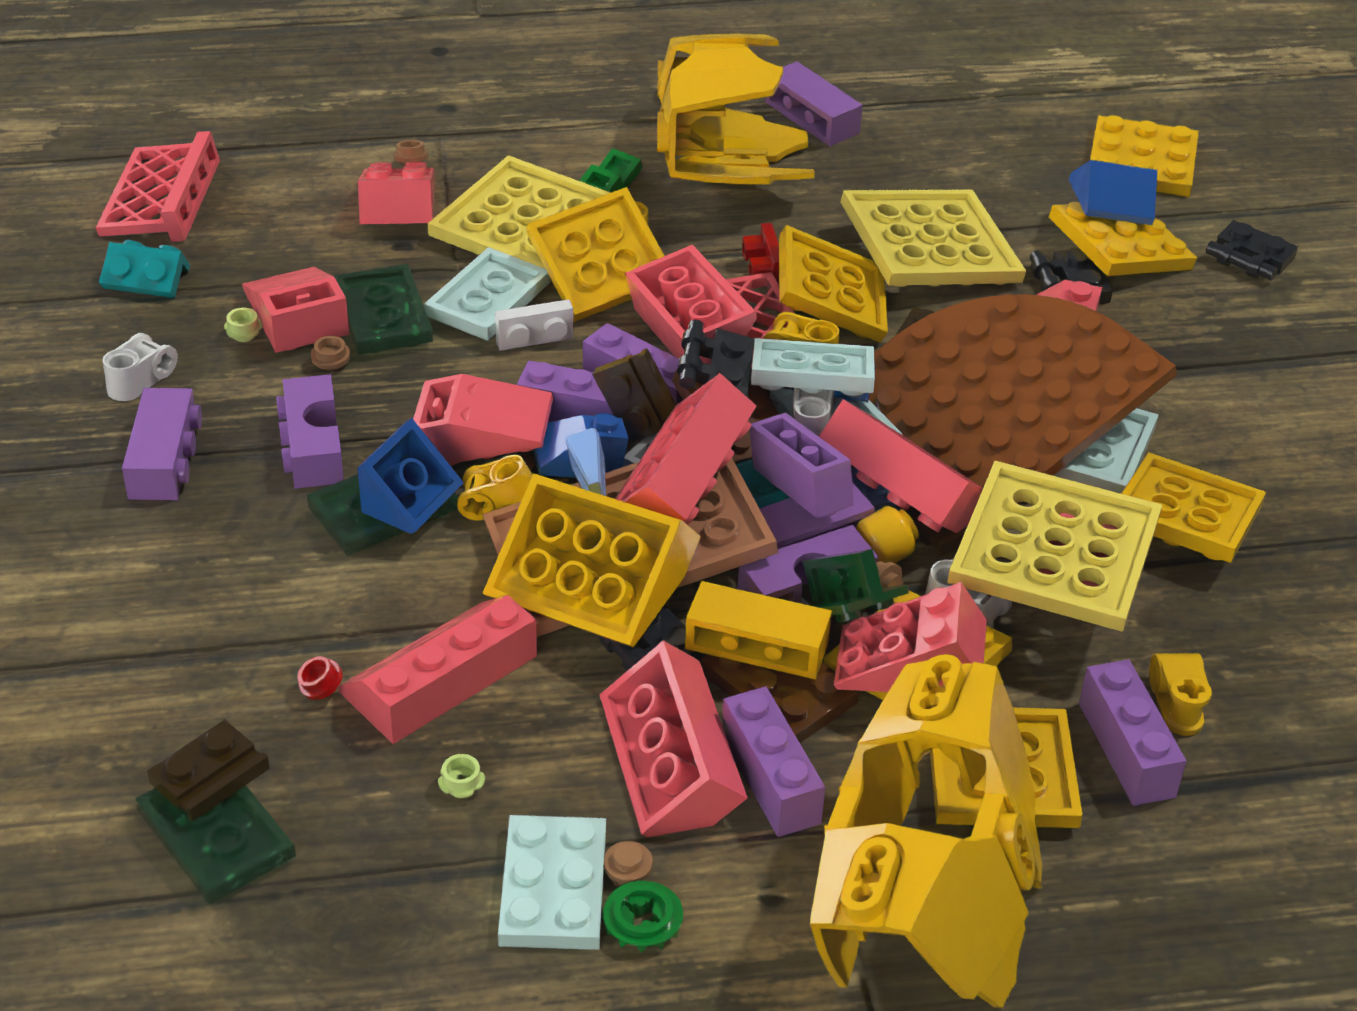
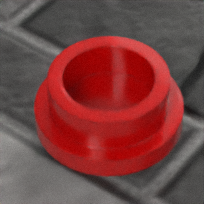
(319, 678)

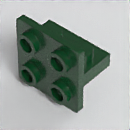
(849, 584)

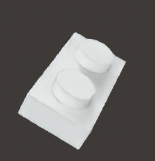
(534, 324)

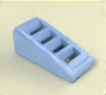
(587, 460)

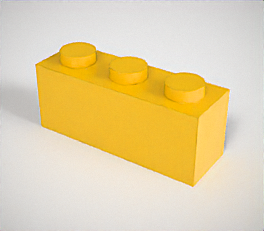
(758, 629)

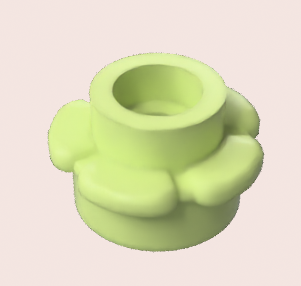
(242, 324)
(461, 776)

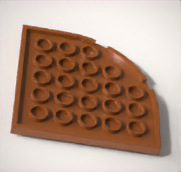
(1013, 382)

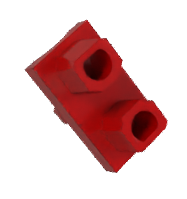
(762, 251)

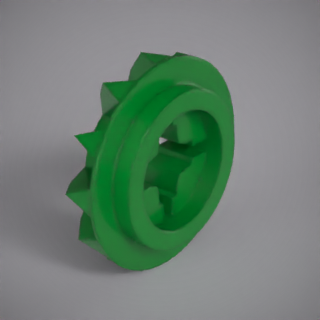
(637, 899)

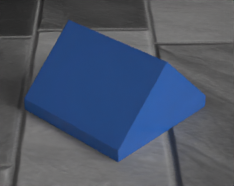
(1116, 191)
(405, 479)

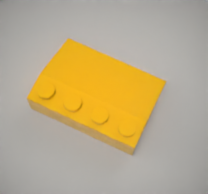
(591, 560)

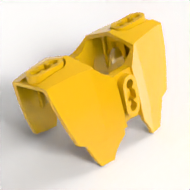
(715, 140)
(941, 892)

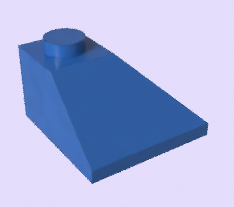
(553, 456)

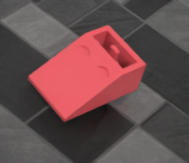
(396, 194)
(299, 307)
(481, 417)
(881, 644)

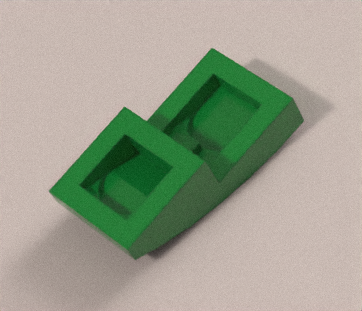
(614, 172)

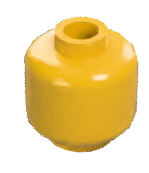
(889, 534)

